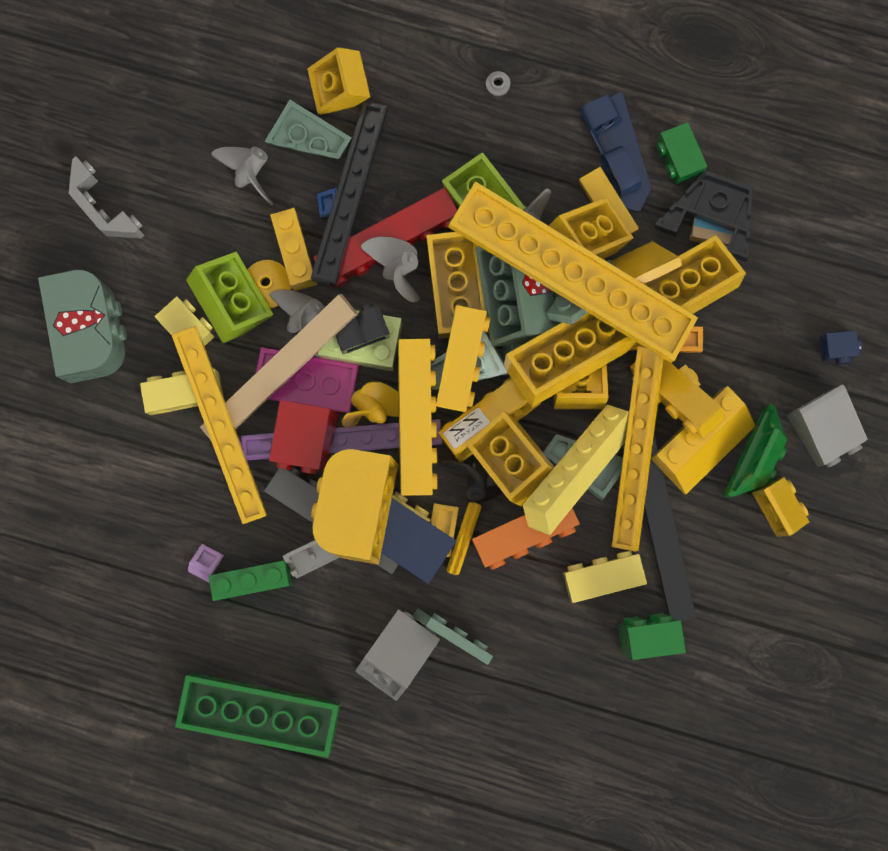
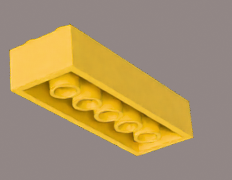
(415, 417)

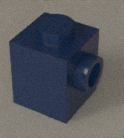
(840, 347)

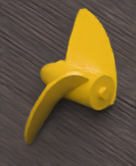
(374, 402)

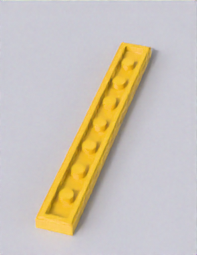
(219, 424)
(637, 449)

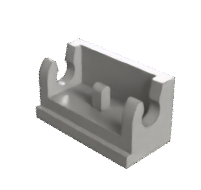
(307, 559)

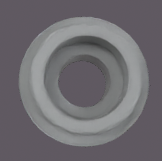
(498, 90)

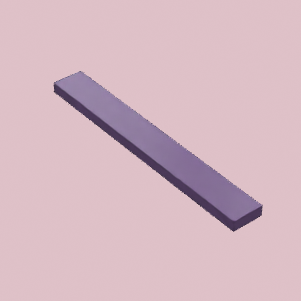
(357, 438)

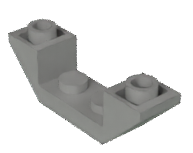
(81, 181)

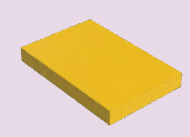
(648, 262)

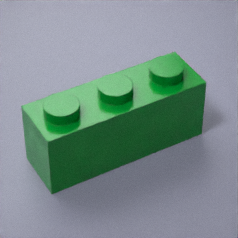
(250, 580)

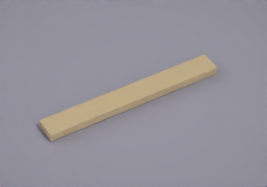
(289, 360)

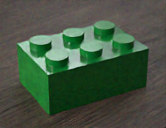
(652, 637)

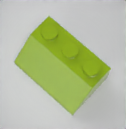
(484, 173)
(229, 296)

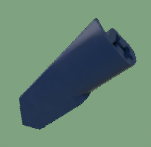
(620, 153)

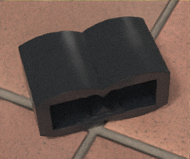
(363, 330)

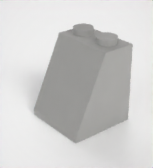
(828, 427)
(398, 654)

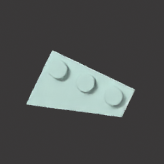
(490, 364)

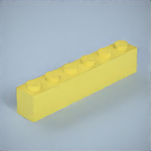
(576, 470)

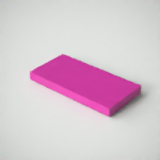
(317, 383)

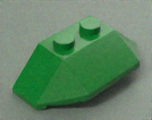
(759, 455)

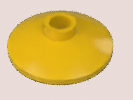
(275, 273)

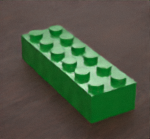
(258, 714)

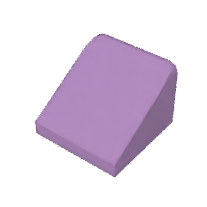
(205, 562)

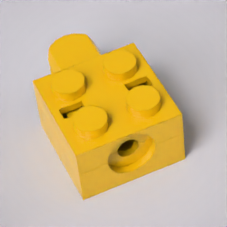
(586, 393)

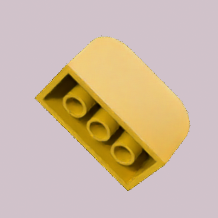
(354, 504)

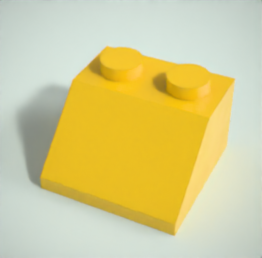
(338, 81)
(781, 507)

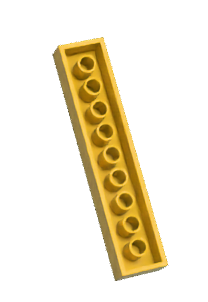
(580, 348)

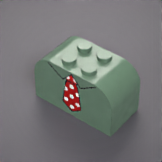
(513, 302)
(82, 325)

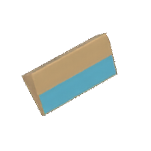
(703, 231)

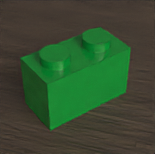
(681, 153)

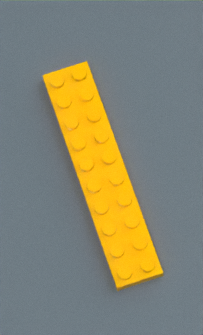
(573, 272)

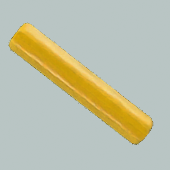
(463, 538)

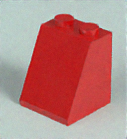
(303, 436)

